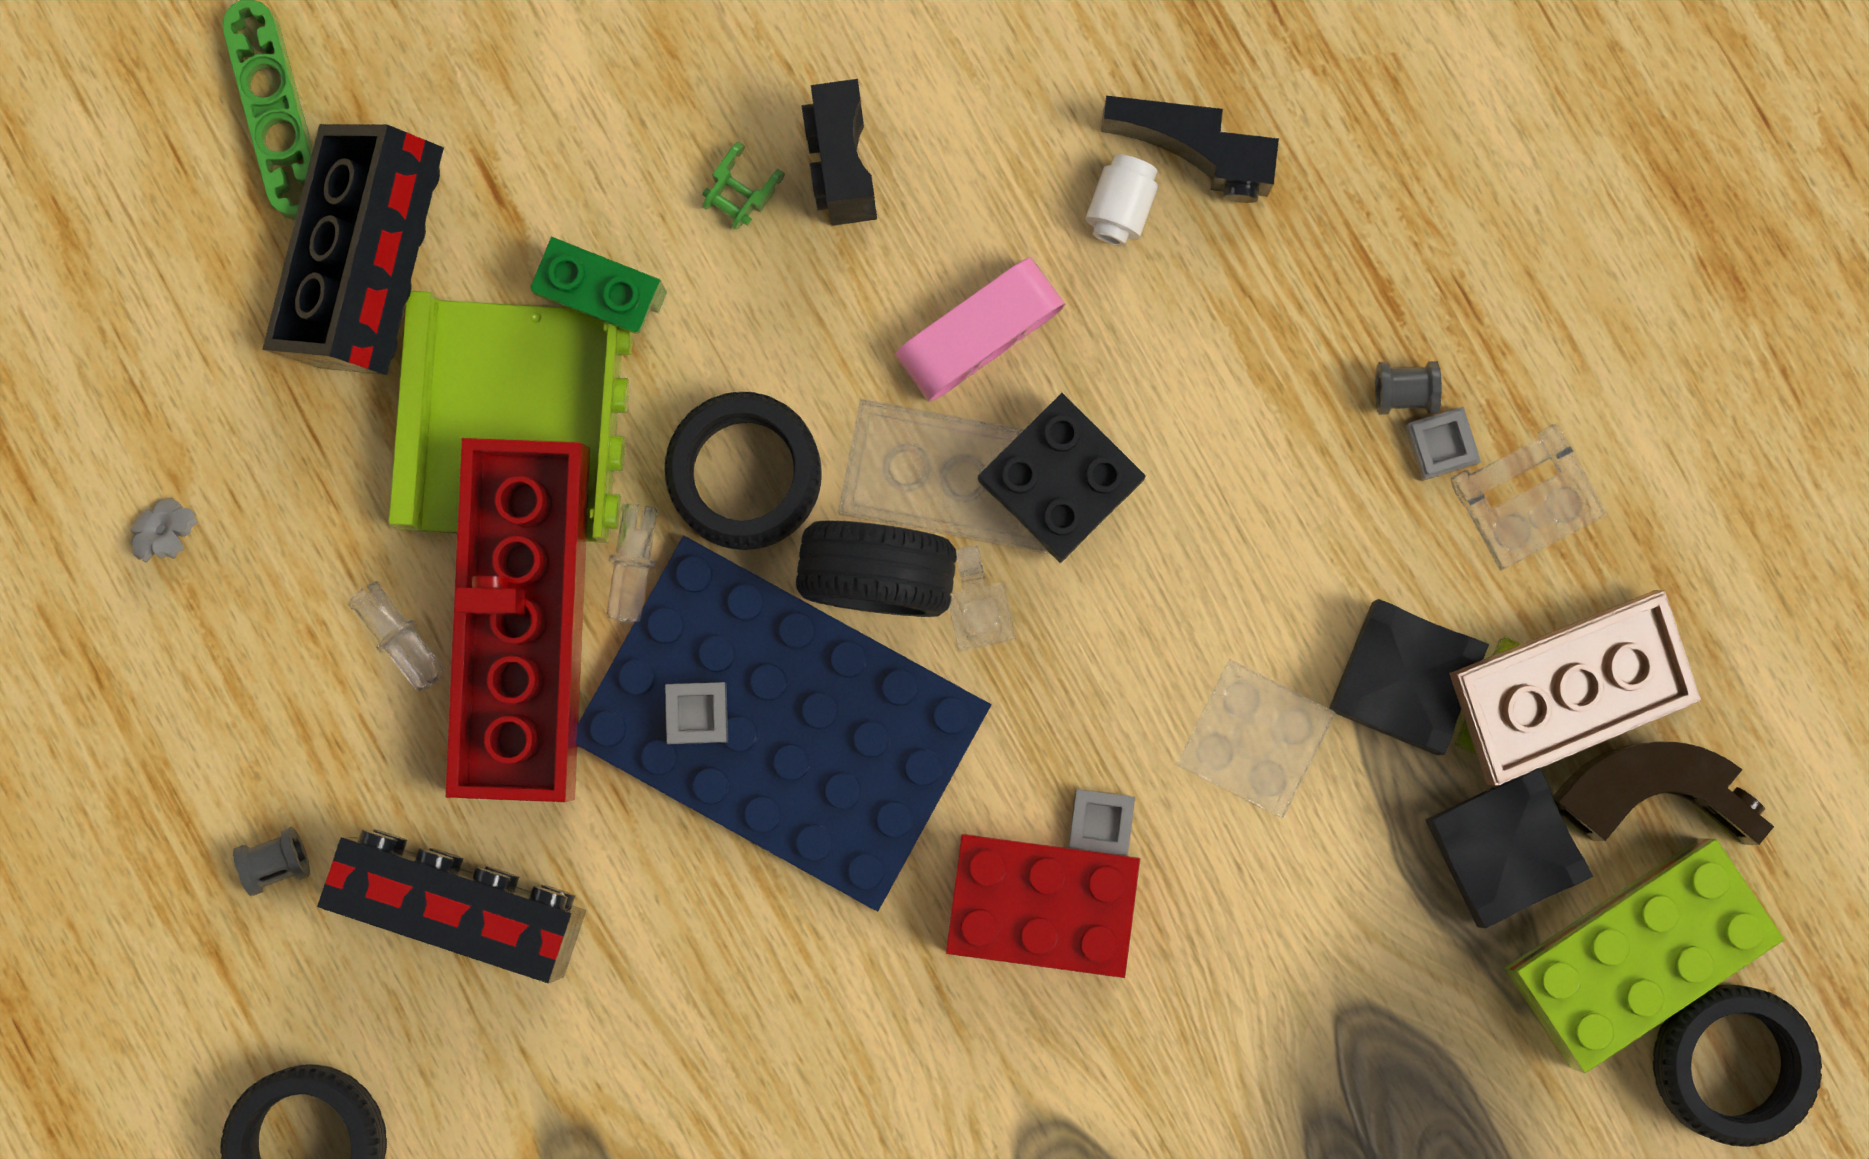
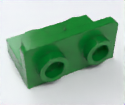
(597, 286)

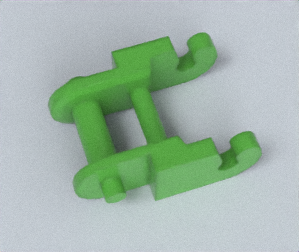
(756, 199)

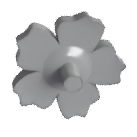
(159, 530)

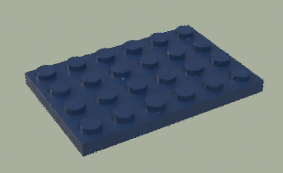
(828, 731)

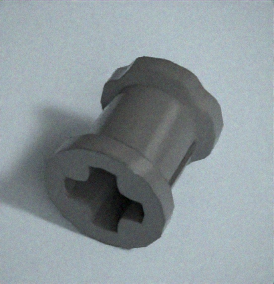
(1408, 387)
(271, 861)

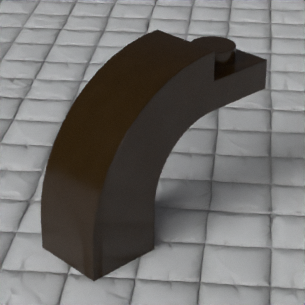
(1615, 782)

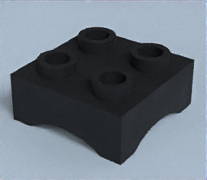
(834, 131)
(1061, 477)
(1402, 677)
(1508, 848)

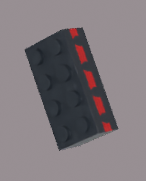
(354, 248)
(451, 907)

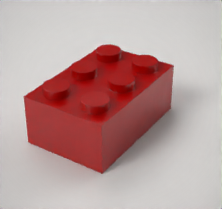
(1043, 906)

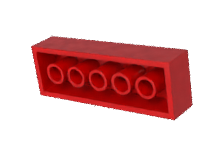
(515, 672)

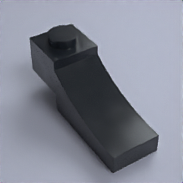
(1235, 162)

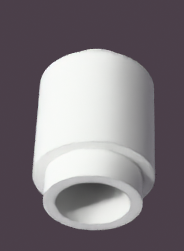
(1122, 200)

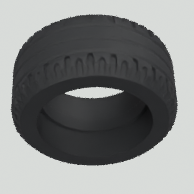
(727, 411)
(876, 568)
(1798, 1076)
(329, 1084)

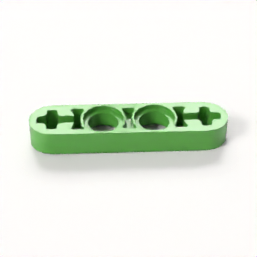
(268, 111)

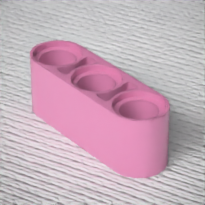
(979, 329)

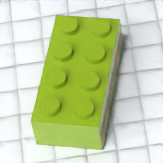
(1644, 954)

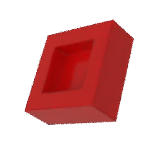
(489, 596)

